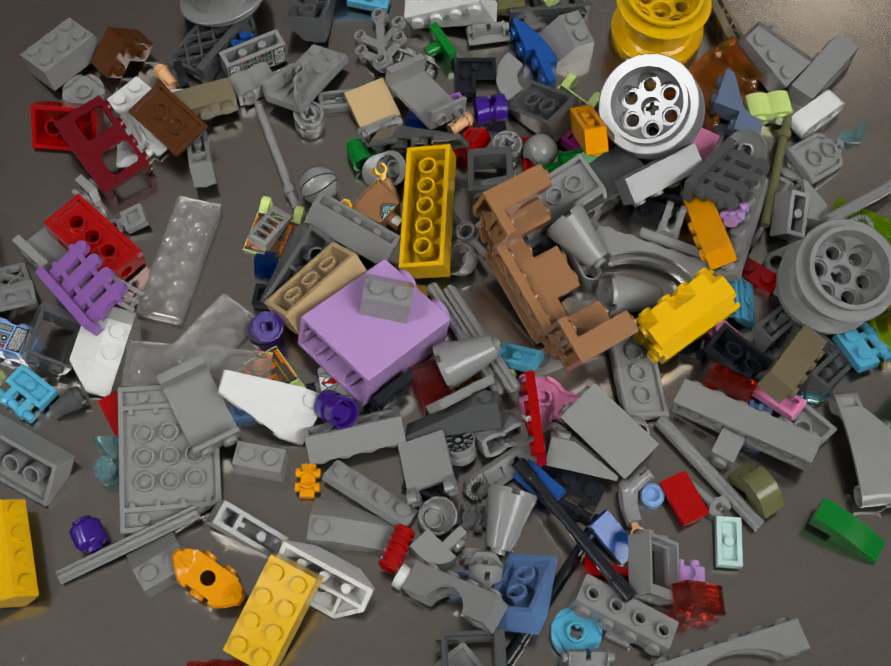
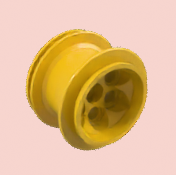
(659, 27)

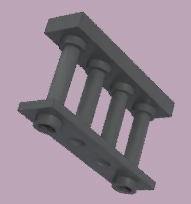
(546, 14)

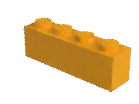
(710, 233)

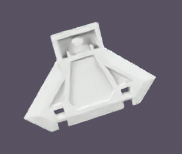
(122, 102)

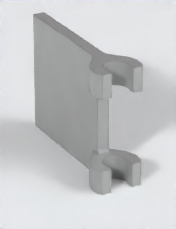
(427, 464)

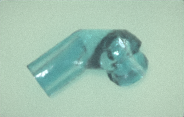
(854, 136)
(815, 397)

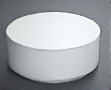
(401, 576)

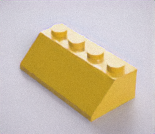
(17, 563)

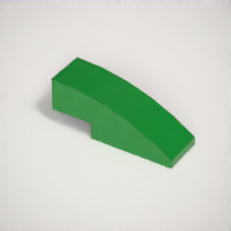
(847, 530)

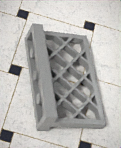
(19, 290)

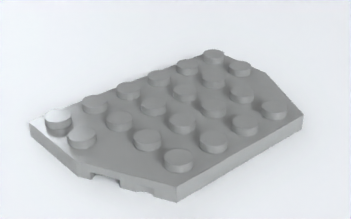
(157, 462)

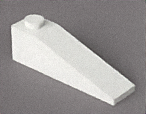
(273, 403)

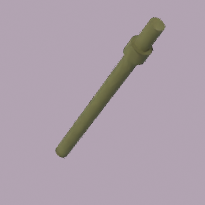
(783, 137)

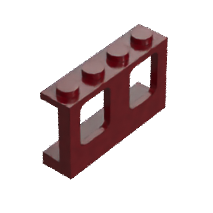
(90, 151)

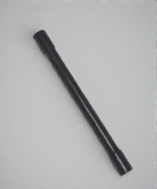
(615, 580)
(517, 644)

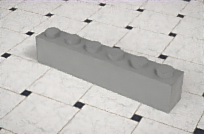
(758, 427)

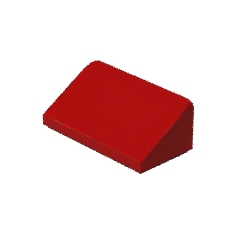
(477, 139)
(684, 498)

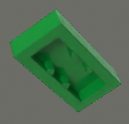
(440, 45)

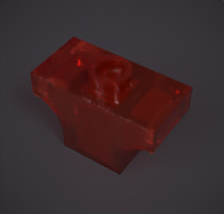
(730, 383)

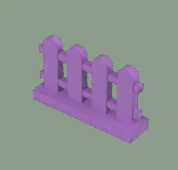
(76, 304)

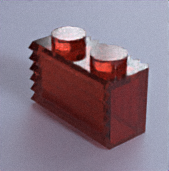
(429, 383)
(698, 601)

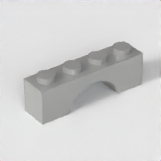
(480, 606)

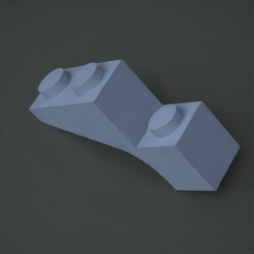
(730, 106)

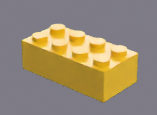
(273, 612)

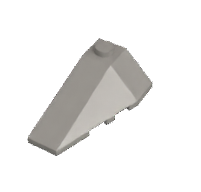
(347, 528)

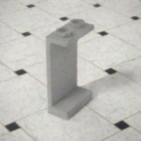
(422, 93)
(41, 247)
(199, 407)
(608, 430)

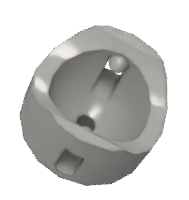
(488, 573)

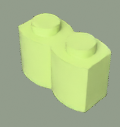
(769, 106)

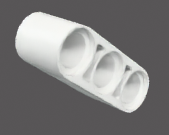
(816, 114)

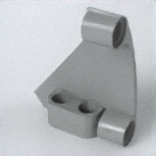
(869, 447)

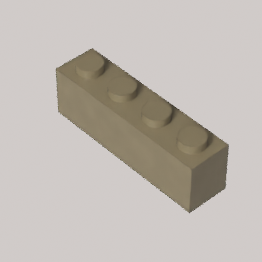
(209, 98)
(792, 363)

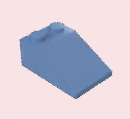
(526, 591)

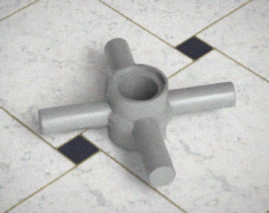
(465, 228)

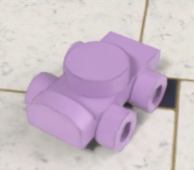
(732, 217)
(691, 572)

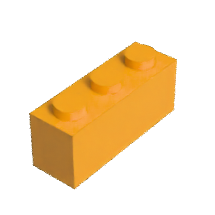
(589, 130)

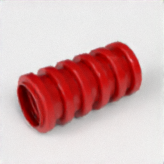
(396, 548)

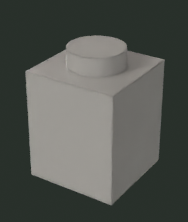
(725, 449)

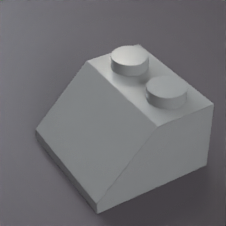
(568, 38)
(386, 298)
(154, 564)

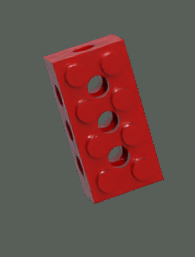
(81, 221)

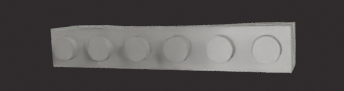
(627, 247)
(778, 642)

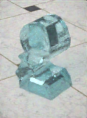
(106, 466)

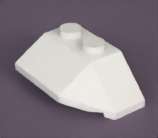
(99, 357)
(344, 586)

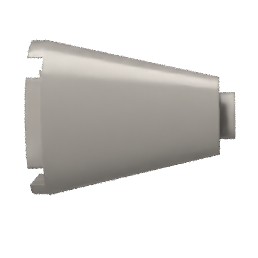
(578, 237)
(627, 293)
(465, 357)
(506, 516)

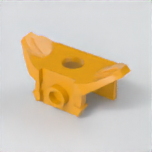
(189, 566)

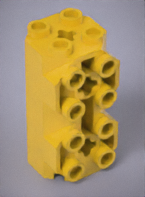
(685, 316)

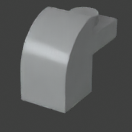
(430, 549)

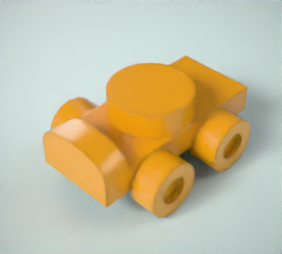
(308, 484)

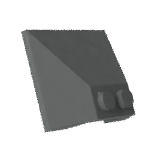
(776, 331)

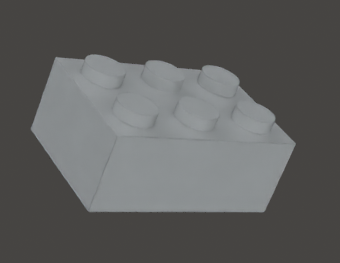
(61, 53)

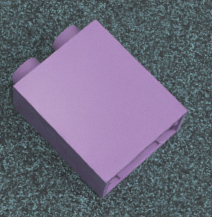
(367, 350)

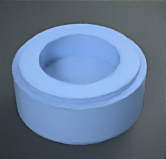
(651, 496)

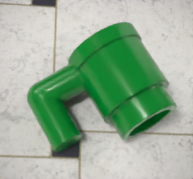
(358, 153)

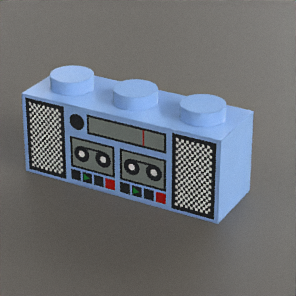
(12, 339)

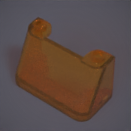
(714, 63)

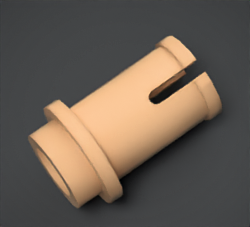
(162, 72)
(460, 123)

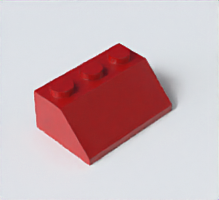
(46, 113)

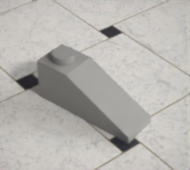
(201, 162)
(570, 454)
(245, 528)

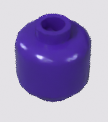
(88, 534)

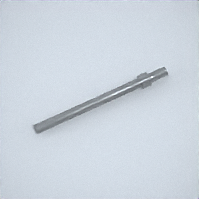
(289, 188)

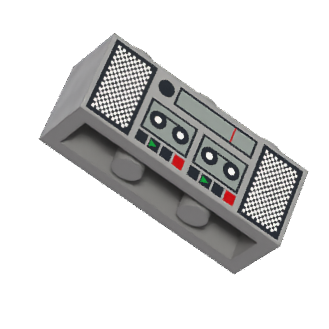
(264, 48)

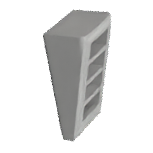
(266, 244)

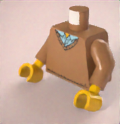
(379, 201)

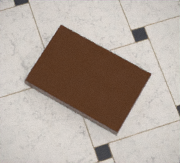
(168, 119)

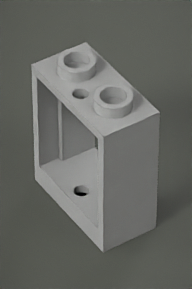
(640, 566)

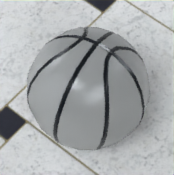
(317, 180)

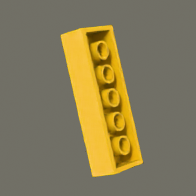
(428, 211)

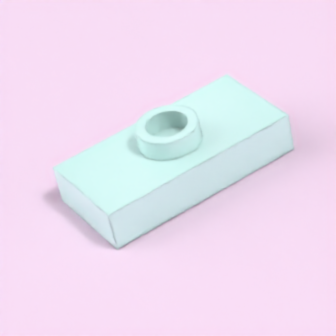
(728, 542)

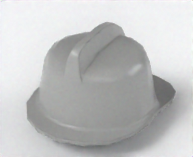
(395, 167)

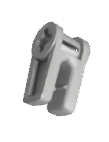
(668, 229)

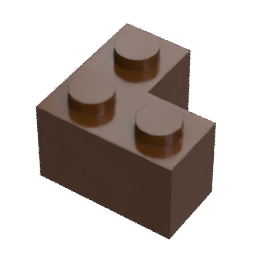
(118, 49)

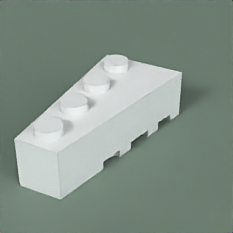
(449, 12)

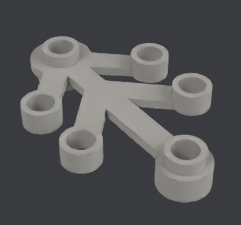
(384, 57)

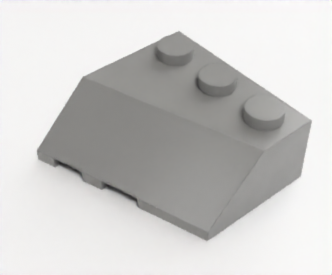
(773, 56)

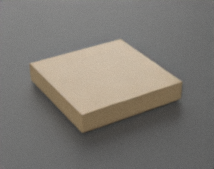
(371, 102)

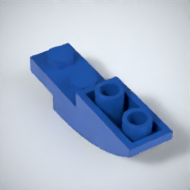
(534, 50)

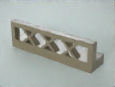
(719, 22)

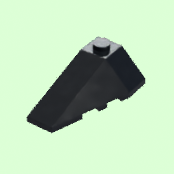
(736, 353)

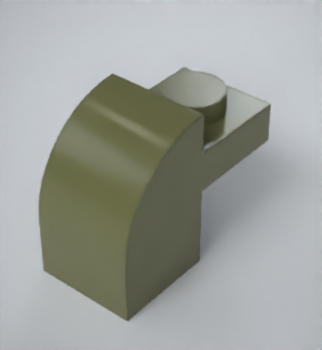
(760, 489)

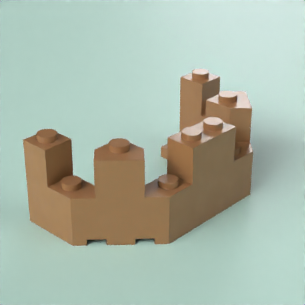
(538, 282)

